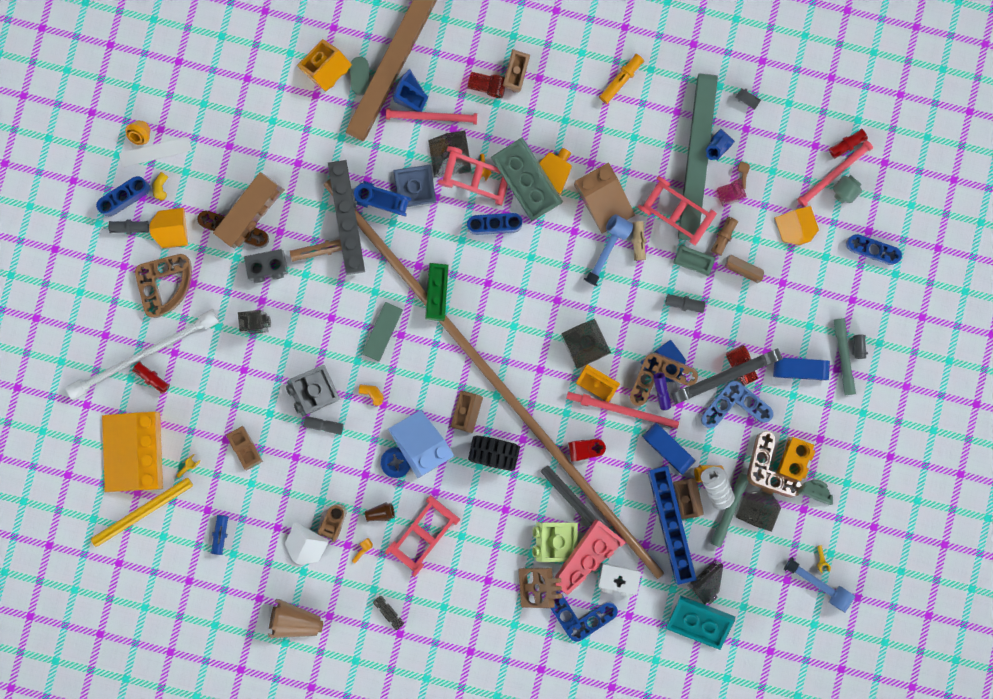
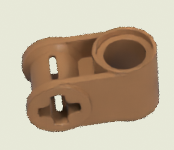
(332, 524)

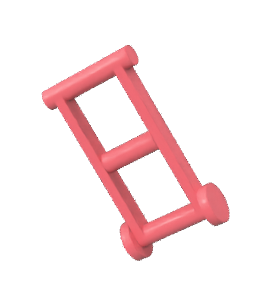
(456, 153)
(646, 208)
(393, 548)

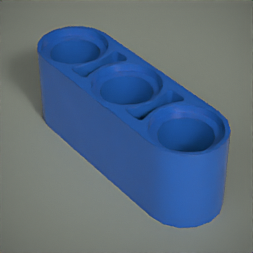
(114, 196)
(502, 218)
(802, 369)
(669, 448)

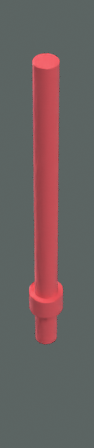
(587, 400)

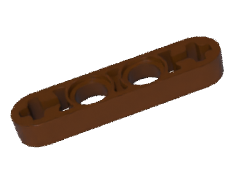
(209, 226)

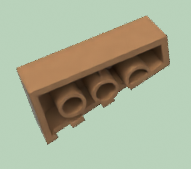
(248, 210)

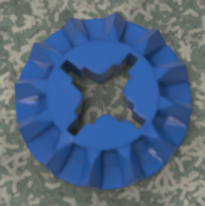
(391, 471)

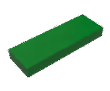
(436, 292)

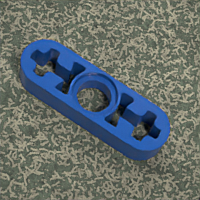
(885, 258)

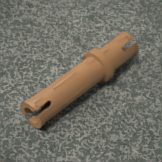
(296, 254)

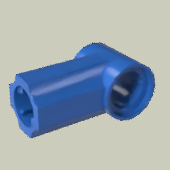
(719, 145)

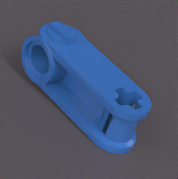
(381, 199)

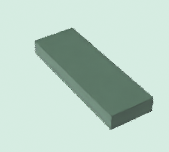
(382, 331)

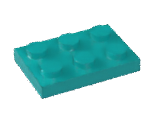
(700, 622)

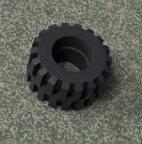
(494, 453)

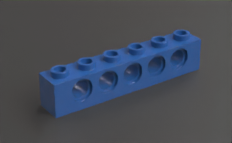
(671, 525)

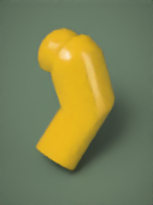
(157, 187)

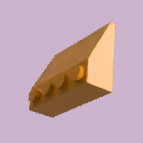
(132, 451)

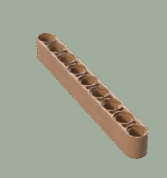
(389, 68)

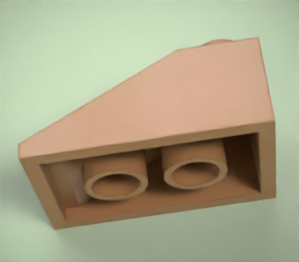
(603, 196)

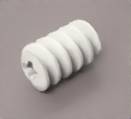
(718, 487)

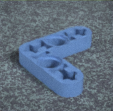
(738, 398)

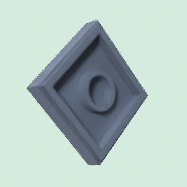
(416, 184)

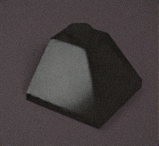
(440, 155)
(585, 343)
(708, 583)

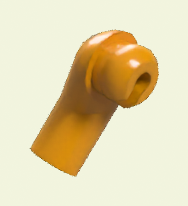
(373, 392)

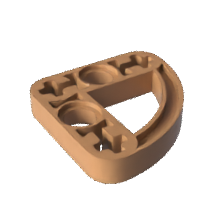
(154, 274)

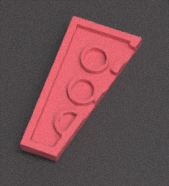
(590, 552)

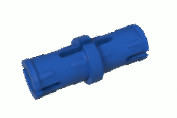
(217, 548)

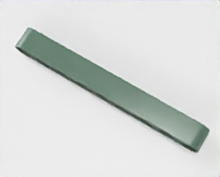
(697, 160)

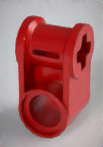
(583, 450)

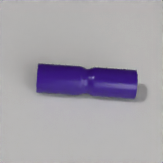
(661, 388)

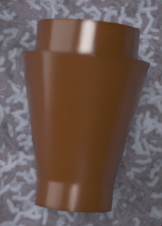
(382, 512)

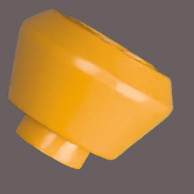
(138, 132)

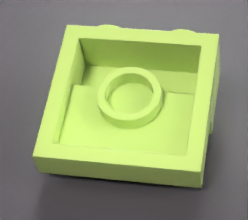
(554, 541)

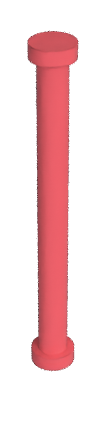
(431, 116)
(867, 146)

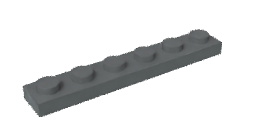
(346, 217)

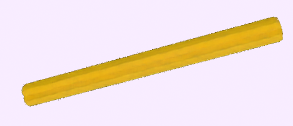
(141, 512)

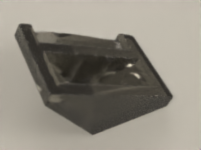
(759, 510)

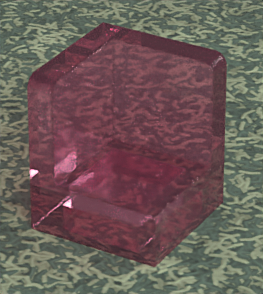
(731, 193)

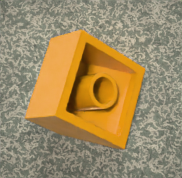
(324, 65)

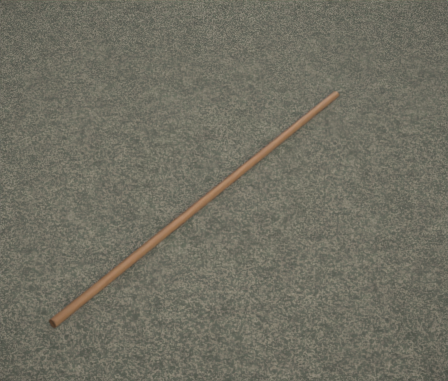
(510, 398)

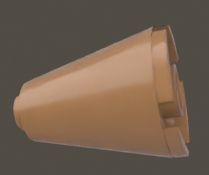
(293, 621)

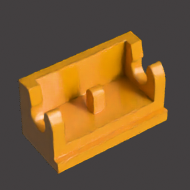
(597, 383)

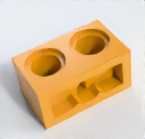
(790, 456)

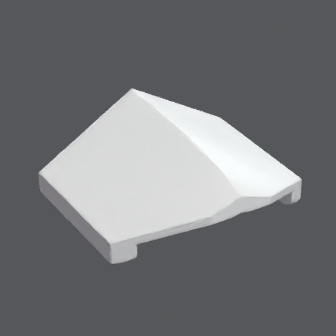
(305, 545)

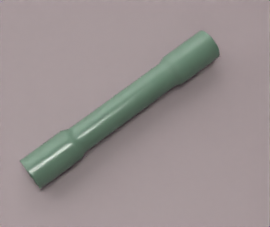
(841, 334)
(721, 530)

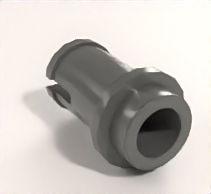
(747, 98)
(859, 347)

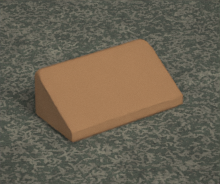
(516, 70)
(744, 269)
(466, 411)
(688, 498)

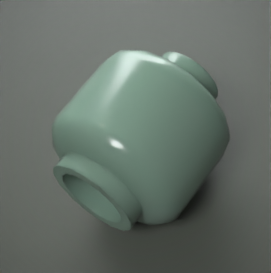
(847, 189)

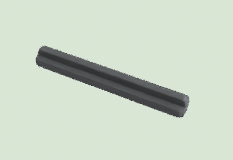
(566, 492)

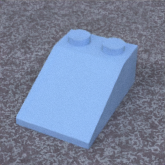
(420, 443)

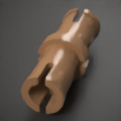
(724, 236)

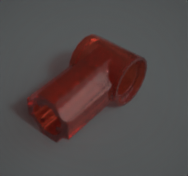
(488, 84)
(738, 356)

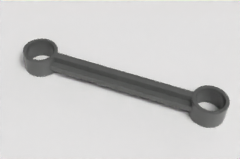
(726, 376)

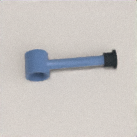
(618, 228)
(839, 598)

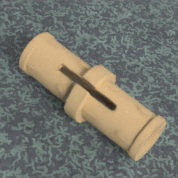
(639, 241)

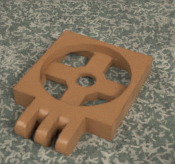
(549, 587)

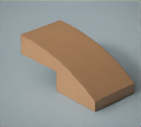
(244, 448)

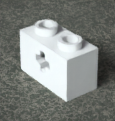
(610, 572)

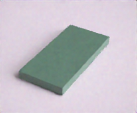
(526, 179)

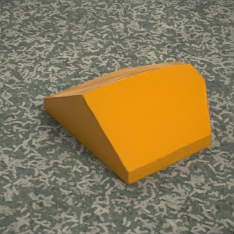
(797, 226)
(169, 228)

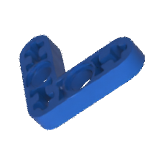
(575, 622)

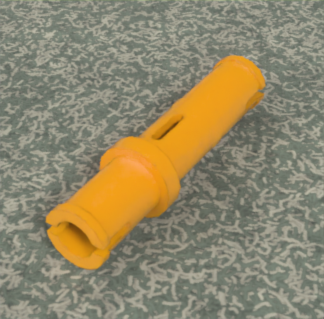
(624, 75)

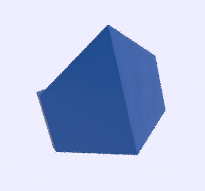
(409, 93)

